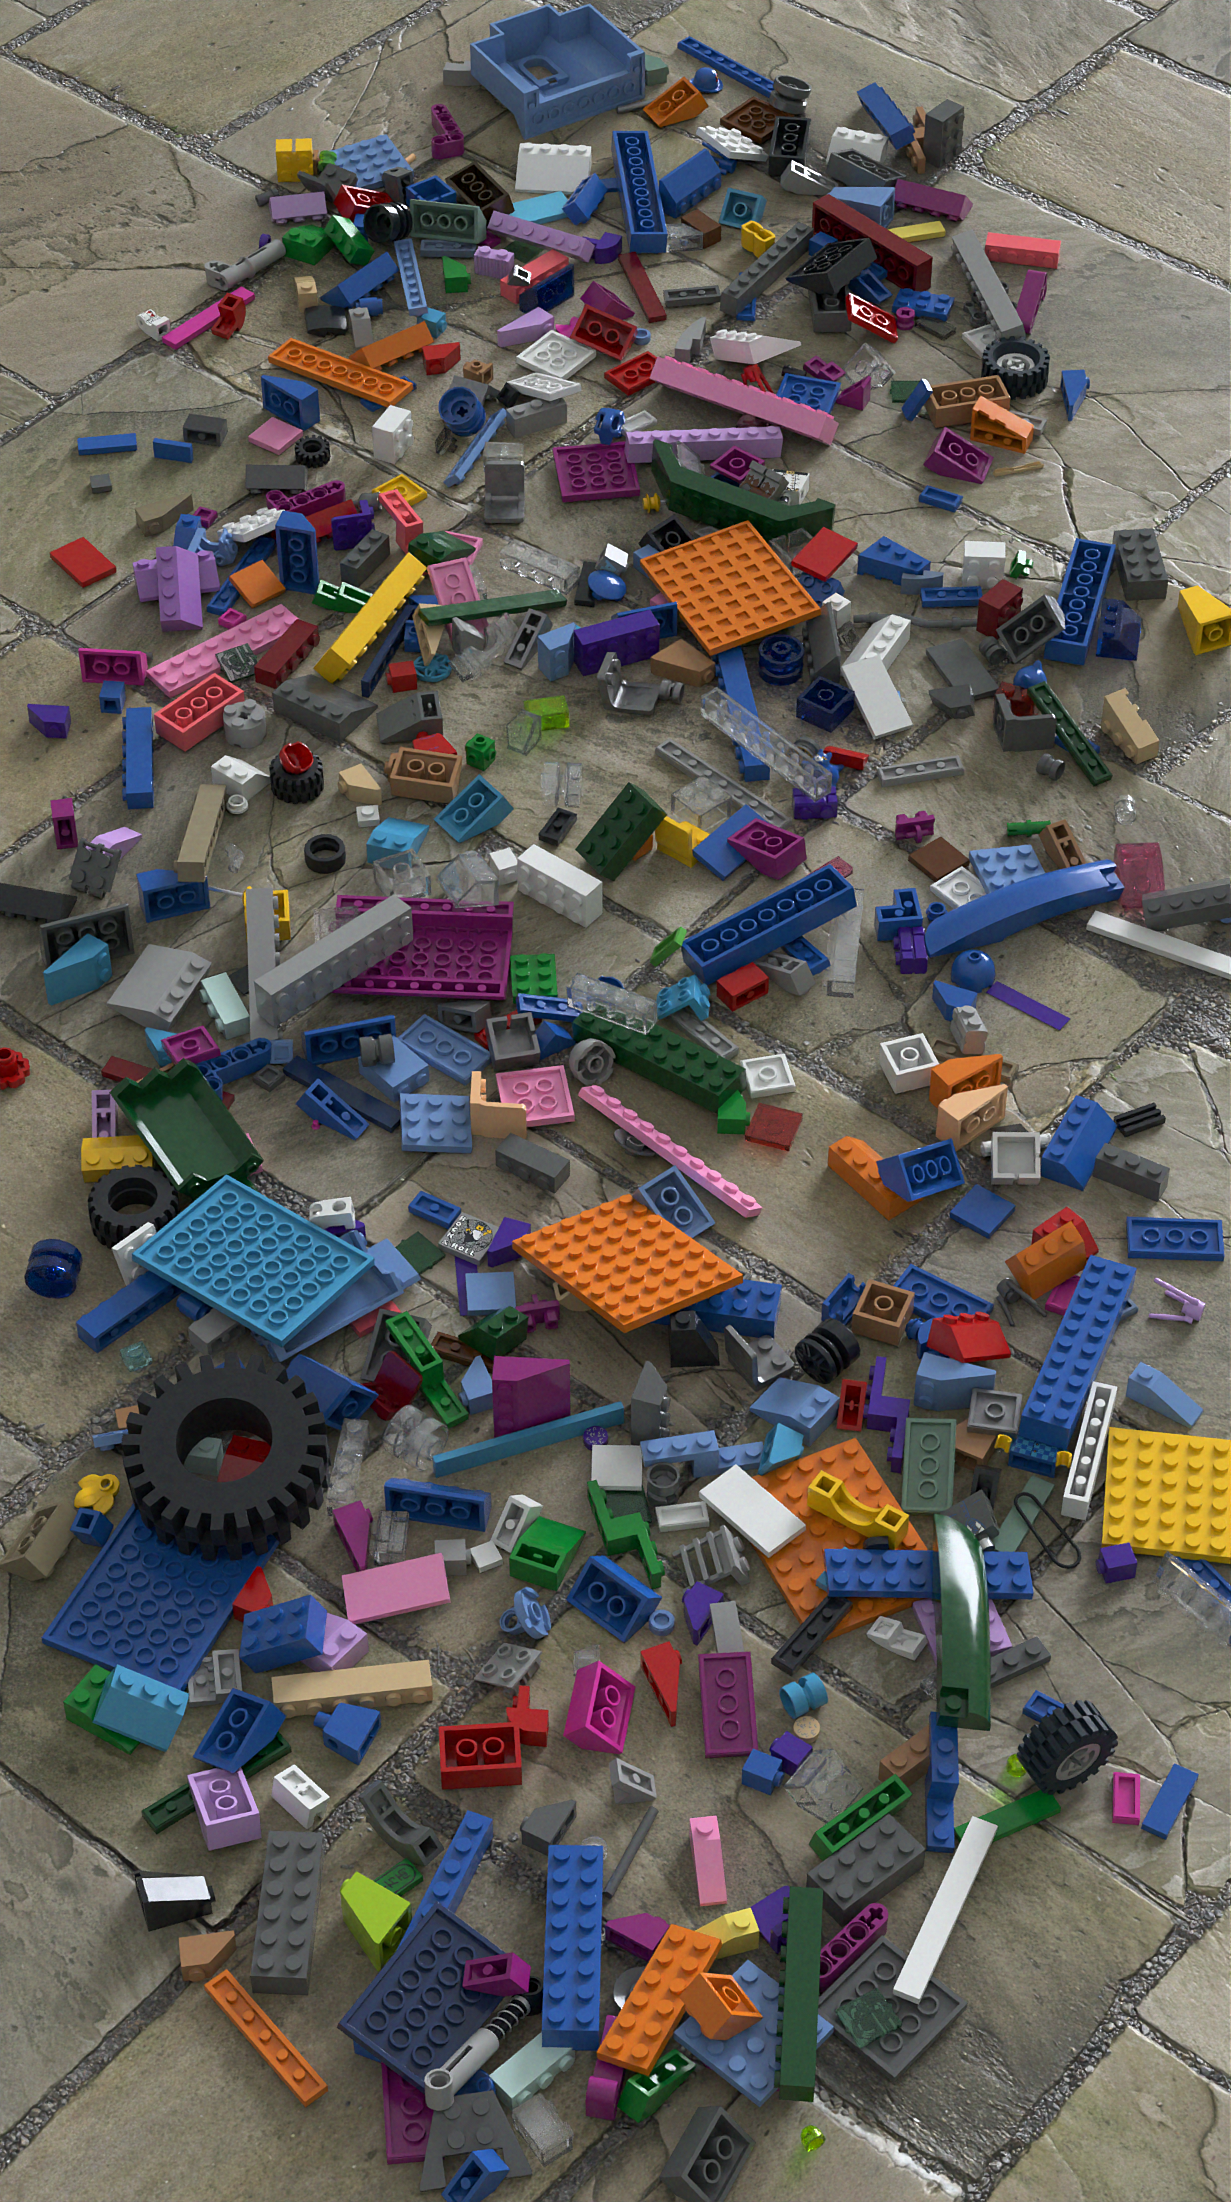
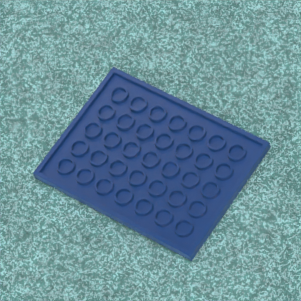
(151, 1604)

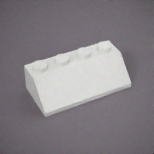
(884, 639)

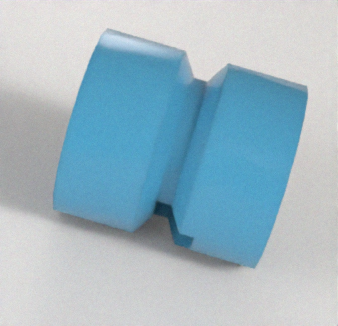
(801, 1696)

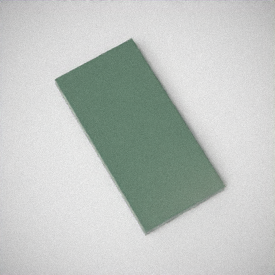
(928, 1465)

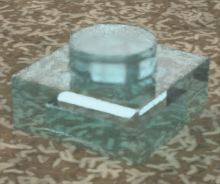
(135, 1356)

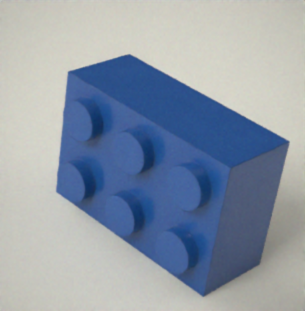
(283, 1634)

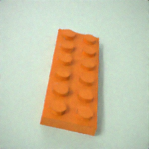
(654, 2003)

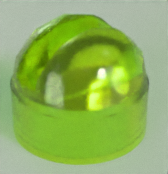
(1012, 1769)
(812, 2138)

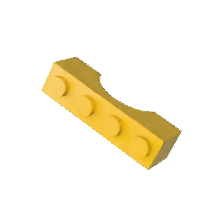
(832, 1499)

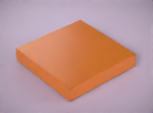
(257, 584)

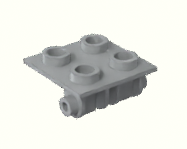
(510, 1668)

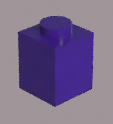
(1116, 1563)
(791, 1752)

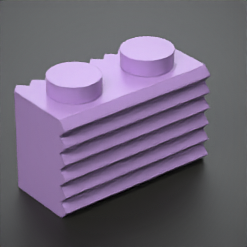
(493, 262)

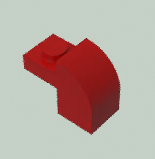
(232, 316)
(532, 1722)

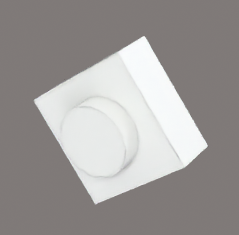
(368, 816)

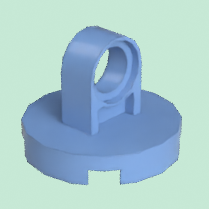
(529, 1613)

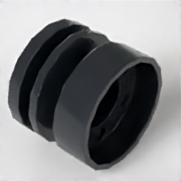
(387, 222)
(827, 1351)

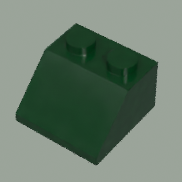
(497, 1332)

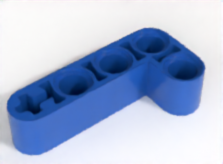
(236, 1063)

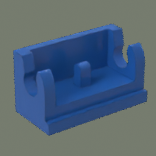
(842, 1300)

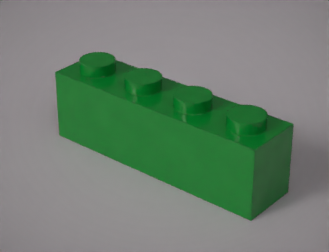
(886, 1798)

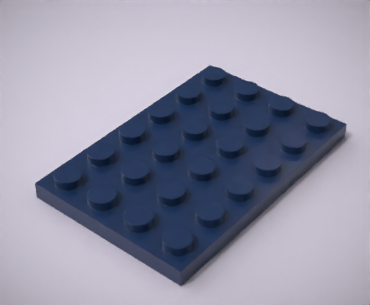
(416, 2004)

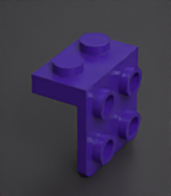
(351, 529)
(769, 1918)

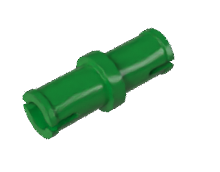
(1026, 828)

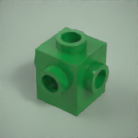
(480, 752)

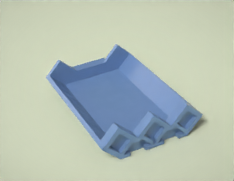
(376, 1287)

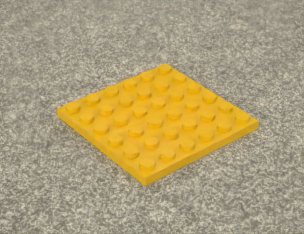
(1168, 1494)

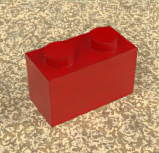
(742, 986)

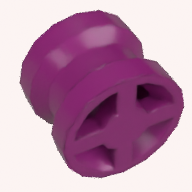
(905, 318)

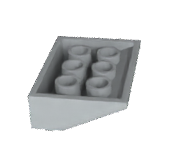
(159, 986)

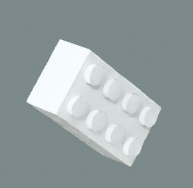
(559, 885)

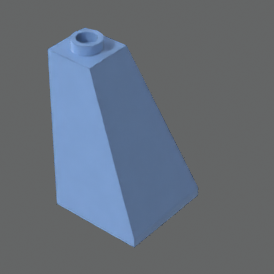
(872, 202)

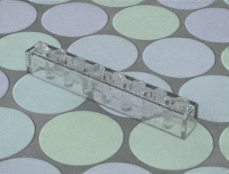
(766, 744)

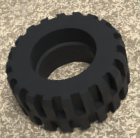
(126, 1188)

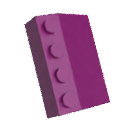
(529, 1392)

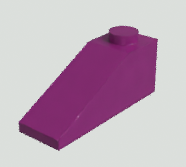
(354, 1531)

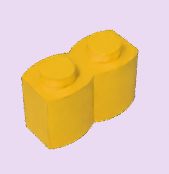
(755, 238)

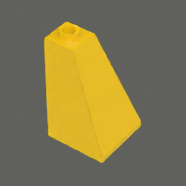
(1204, 619)

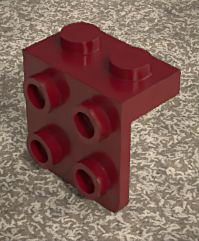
(395, 1384)

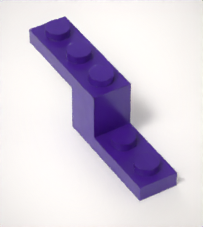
(886, 1414)

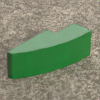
(342, 598)

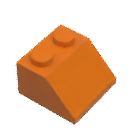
(719, 2006)

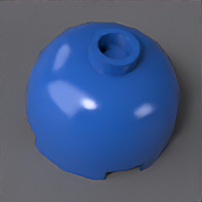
(973, 970)

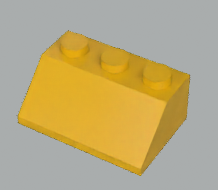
(107, 1153)

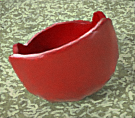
(296, 757)

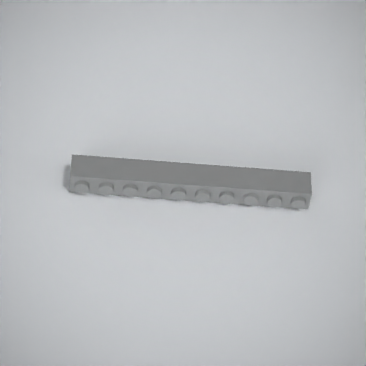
(987, 286)

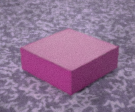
(231, 618)

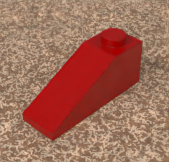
(662, 1669)

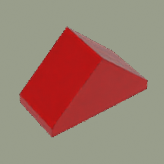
(851, 1405)

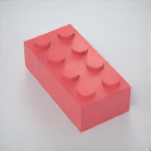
(197, 712)

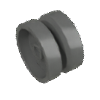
(790, 94)

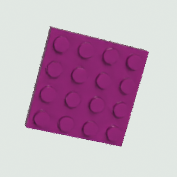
(595, 472)

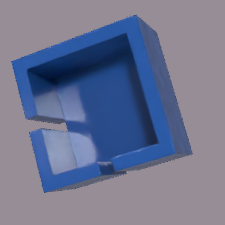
(431, 190)

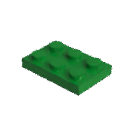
(533, 975)

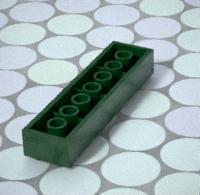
(667, 1060)

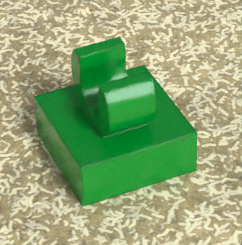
(1019, 563)

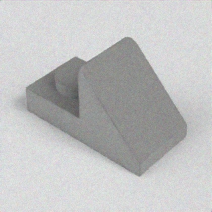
(631, 1783)

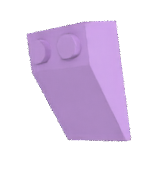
(342, 1646)
(224, 1807)

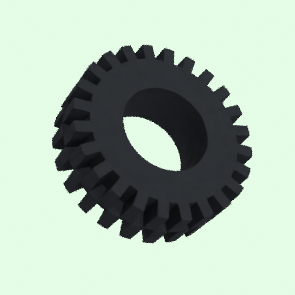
(238, 1509)

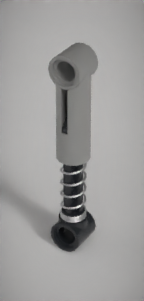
(467, 2060)

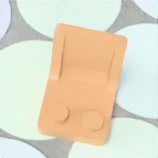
(494, 1118)

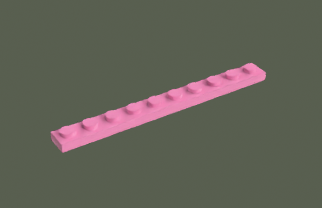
(670, 1151)

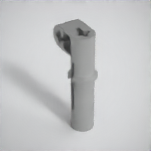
(245, 267)

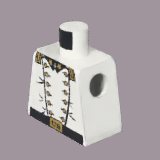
(796, 489)

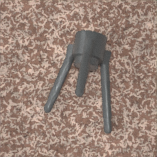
(1010, 1292)

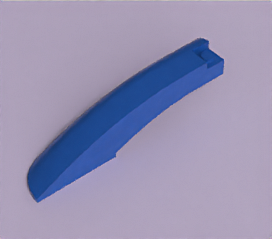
(1021, 906)

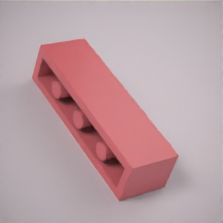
(1022, 250)
(540, 269)

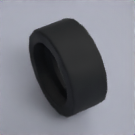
(325, 842)

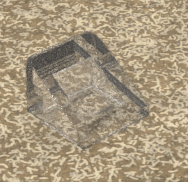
(586, 1657)

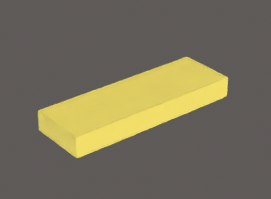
(920, 231)

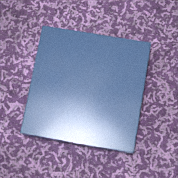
(489, 1292)

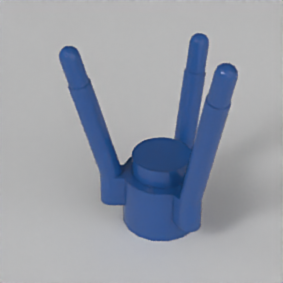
(726, 164)

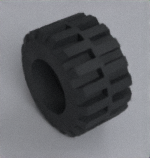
(296, 787)

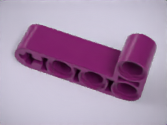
(450, 138)
(1031, 295)
(308, 501)
(849, 1948)
(605, 2085)

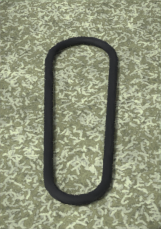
(1054, 1522)

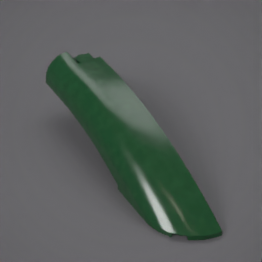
(961, 1627)

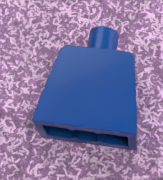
(349, 1730)

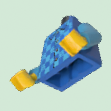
(1033, 1455)

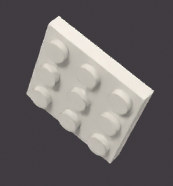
(732, 143)
(556, 356)
(252, 526)

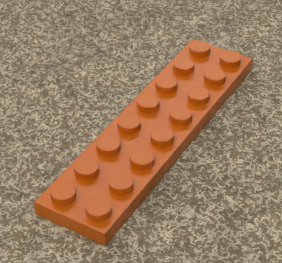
(340, 372)

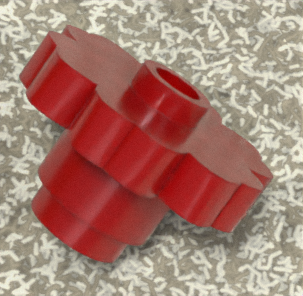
(12, 1068)

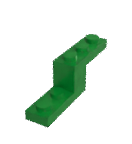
(430, 1366)
(625, 1534)

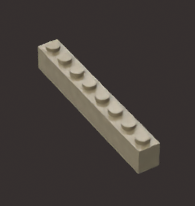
(201, 833)

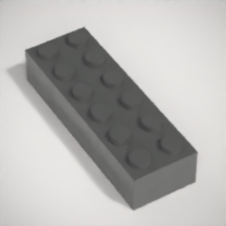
(288, 1913)

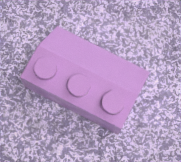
(297, 208)

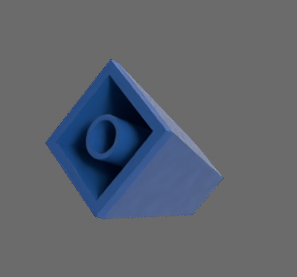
(336, 1394)

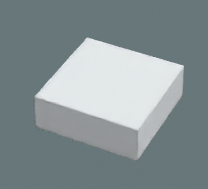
(486, 1556)

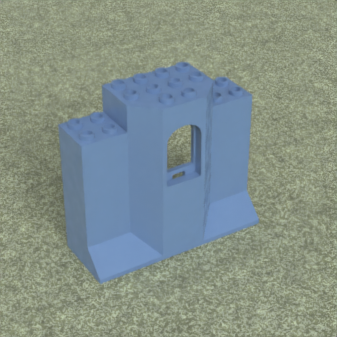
(583, 51)

